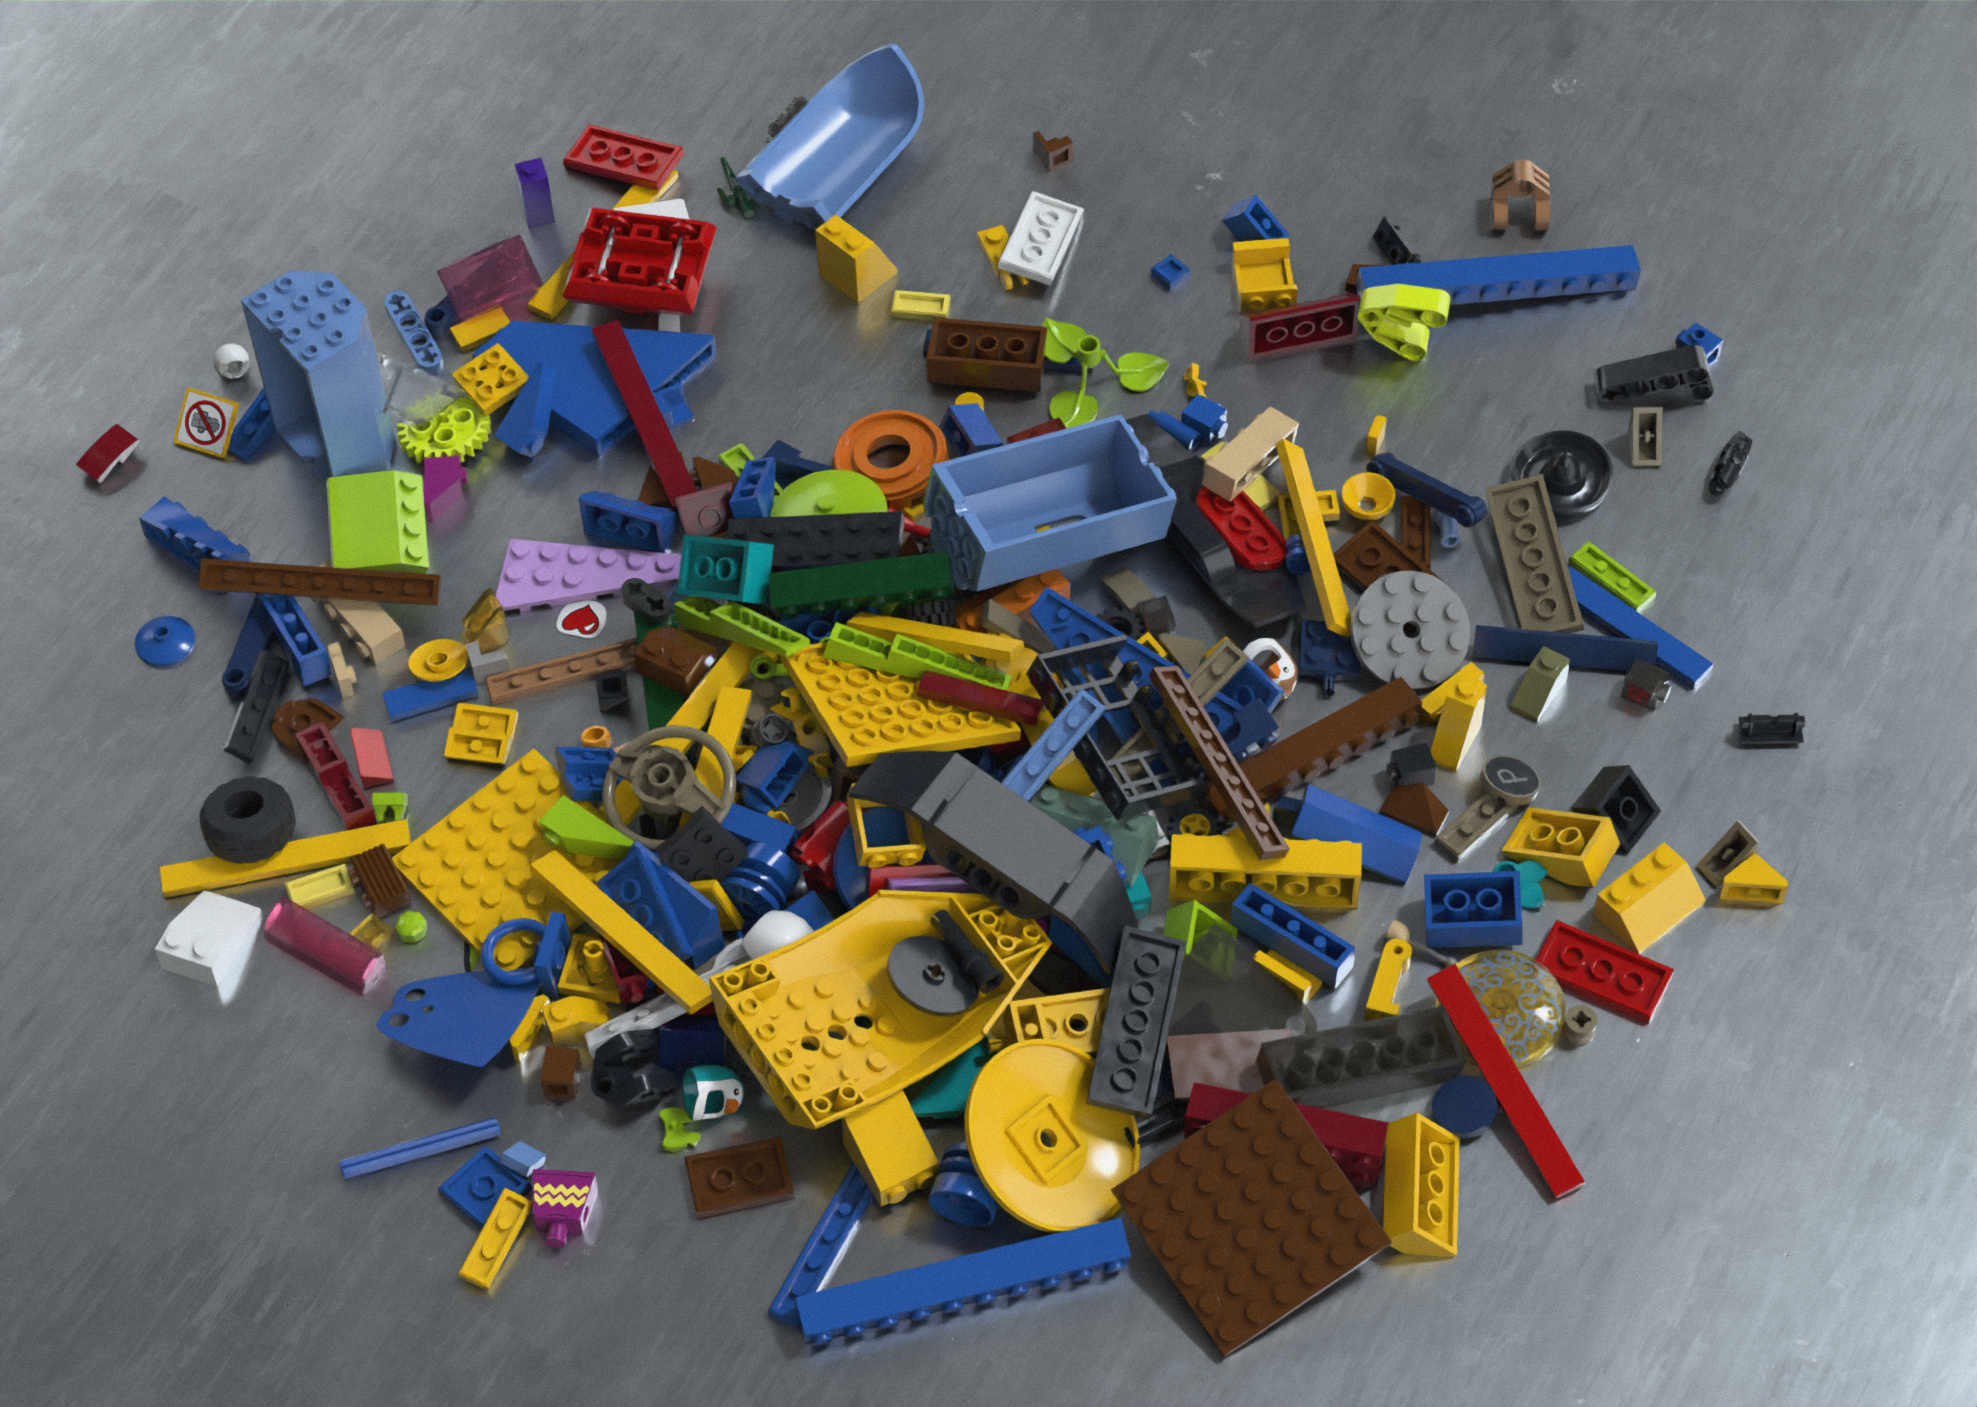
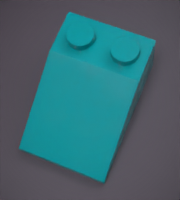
(725, 569)

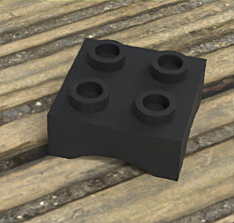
(702, 849)

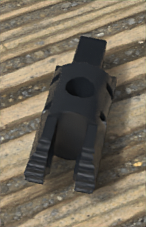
(1730, 463)

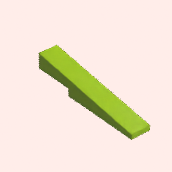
(738, 625)
(907, 657)

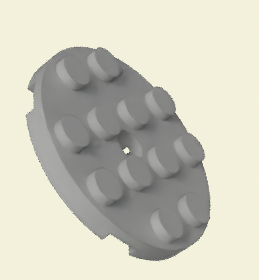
(1435, 613)

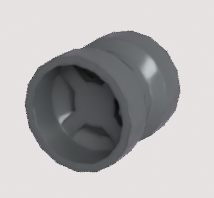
(774, 728)

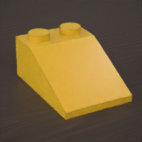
(1567, 844)

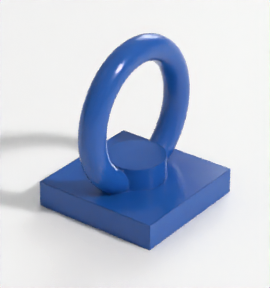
(548, 957)

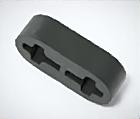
(648, 598)

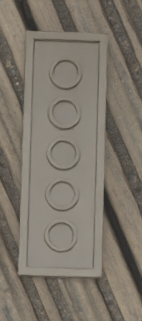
(1534, 556)

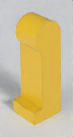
(1393, 963)

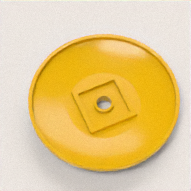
(1038, 1090)

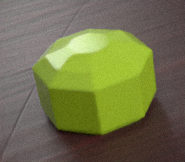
(411, 926)

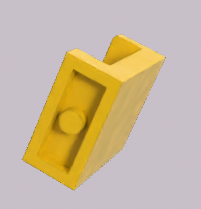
(1263, 274)

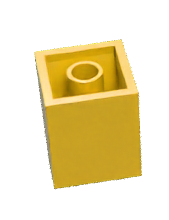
(851, 260)
(890, 1149)

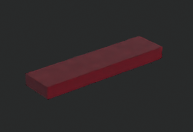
(980, 698)

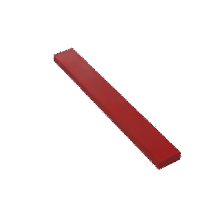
(1506, 1082)

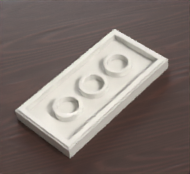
(1041, 238)

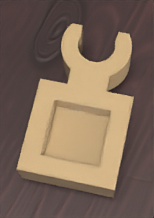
(344, 674)

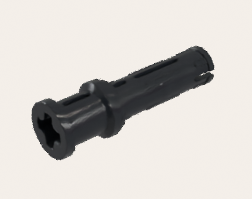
(974, 960)

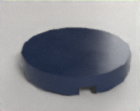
(1465, 1106)

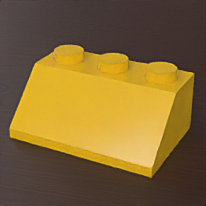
(1649, 898)

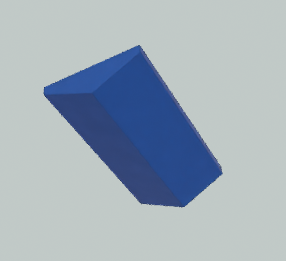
(1386, 844)

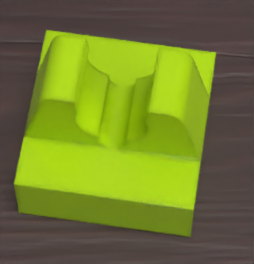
(383, 801)

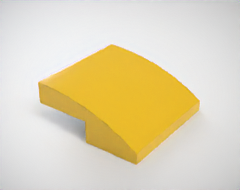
(481, 734)

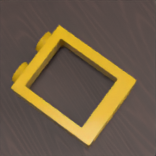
(880, 856)

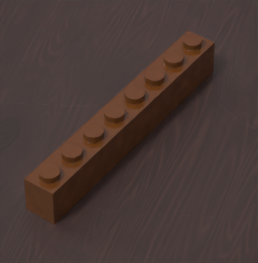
(1325, 744)

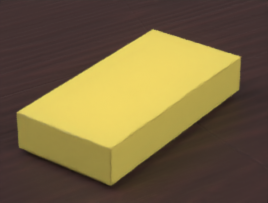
(920, 305)
(320, 887)

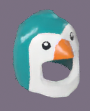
(711, 1091)

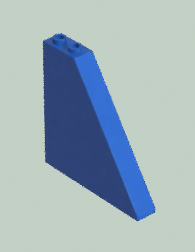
(584, 394)

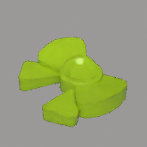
(675, 1137)

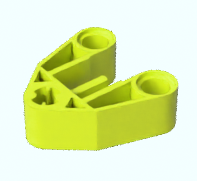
(1400, 316)

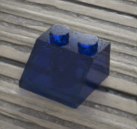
(691, 1042)

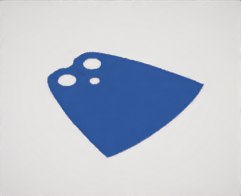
(469, 1016)

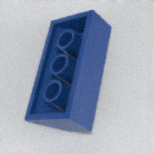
(695, 912)

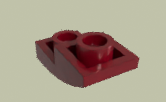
(105, 453)

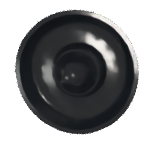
(1573, 469)

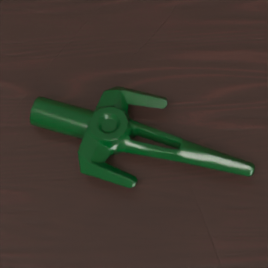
(737, 195)

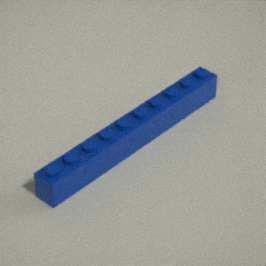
(1515, 275)
(962, 1281)

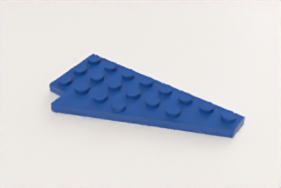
(1071, 626)

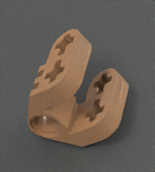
(1520, 180)

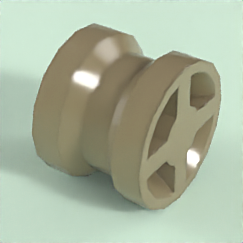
(1574, 1031)

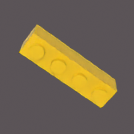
(1434, 702)

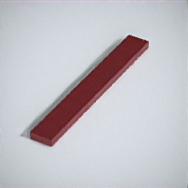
(643, 411)

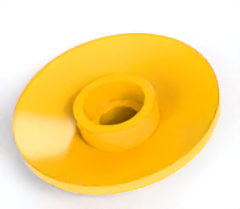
(438, 660)

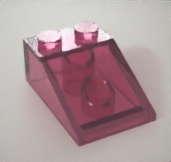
(491, 278)

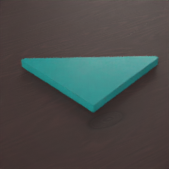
(949, 1091)

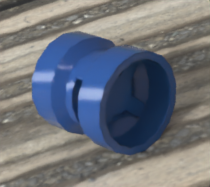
(1296, 556)

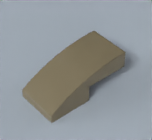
(1125, 588)

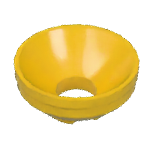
(1370, 488)

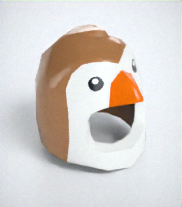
(1278, 666)

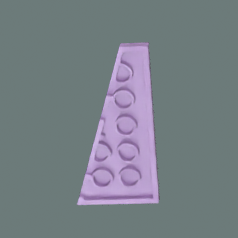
(572, 573)

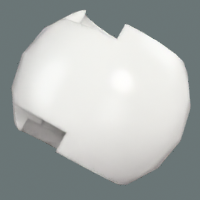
(231, 361)

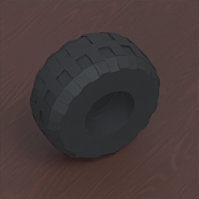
(247, 820)

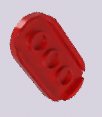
(1244, 528)

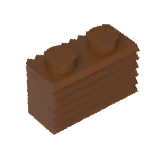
(379, 880)

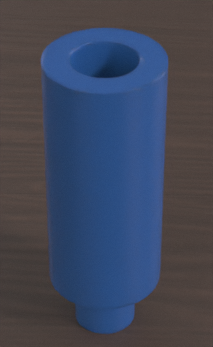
(1181, 432)

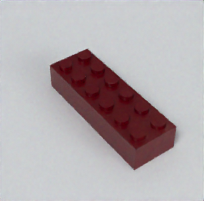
(1351, 1140)

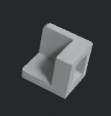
(486, 664)

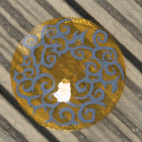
(1518, 1000)

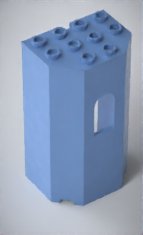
(321, 374)
(995, 499)

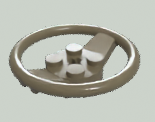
(679, 791)

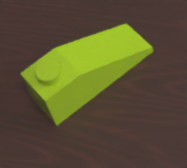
(582, 832)

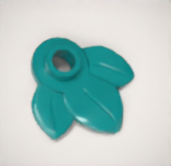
(1530, 874)

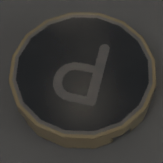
(1510, 779)

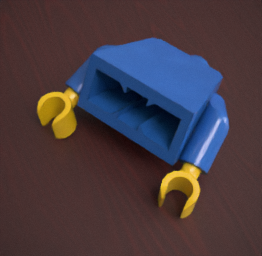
(774, 773)

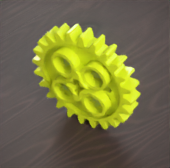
(448, 434)

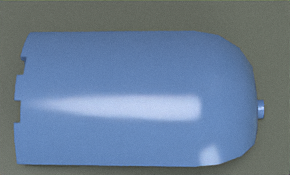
(839, 140)

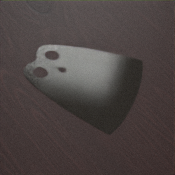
(1231, 992)

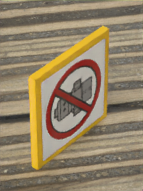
(206, 422)

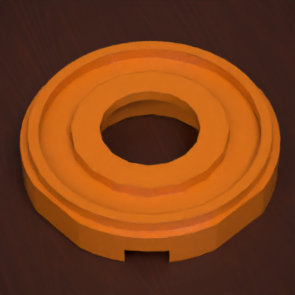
(889, 427)

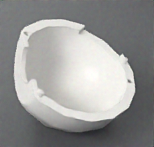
(773, 932)

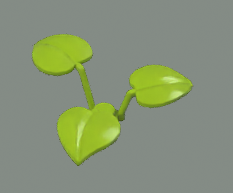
(1065, 340)

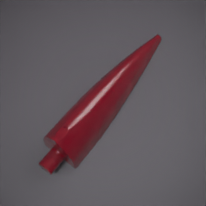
(627, 977)

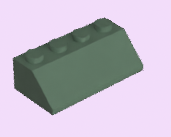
(1132, 836)

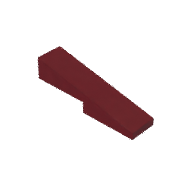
(336, 777)

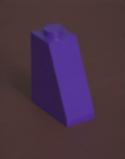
(534, 192)

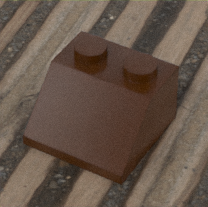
(674, 659)

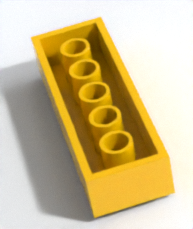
(1223, 866)

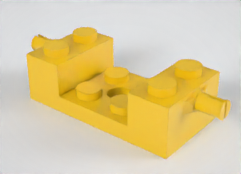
(1050, 1018)

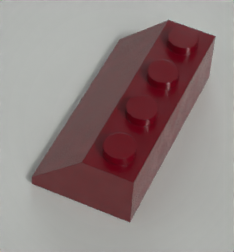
(1300, 325)

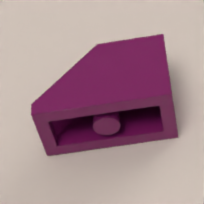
(442, 484)

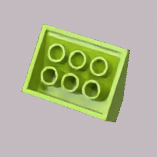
(377, 522)

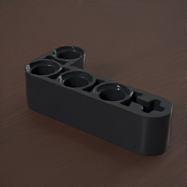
(1655, 374)

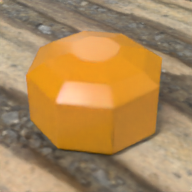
(596, 737)

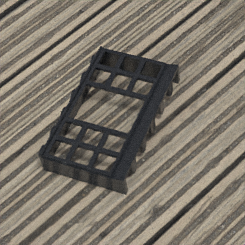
(1152, 723)

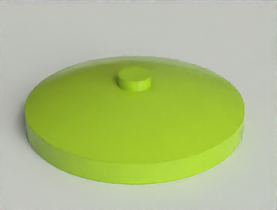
(830, 493)

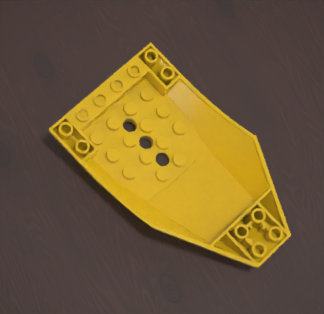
(842, 974)

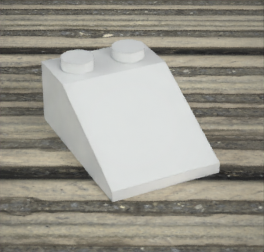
(206, 937)

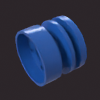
(761, 881)
(960, 1192)

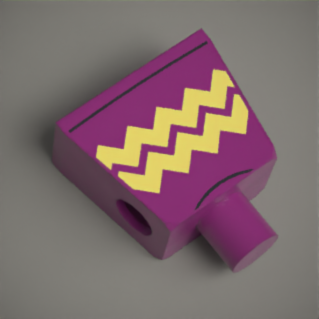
(562, 1203)

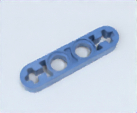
(417, 331)

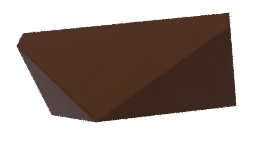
(1415, 807)

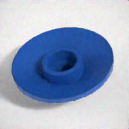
(166, 649)

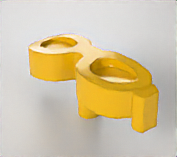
(1195, 385)

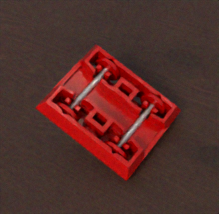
(639, 262)

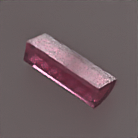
(324, 946)

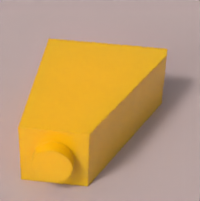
(1458, 722)

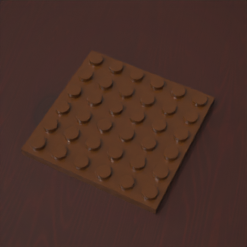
(1251, 1217)

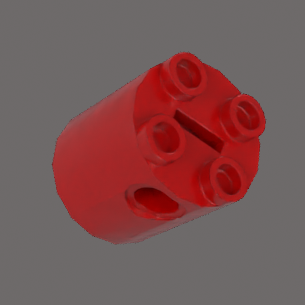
(819, 842)

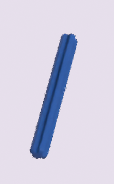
(419, 1148)

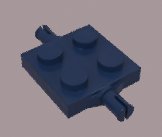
(1326, 655)

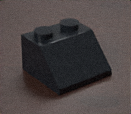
(1623, 798)

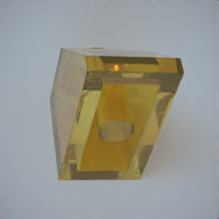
(486, 624)

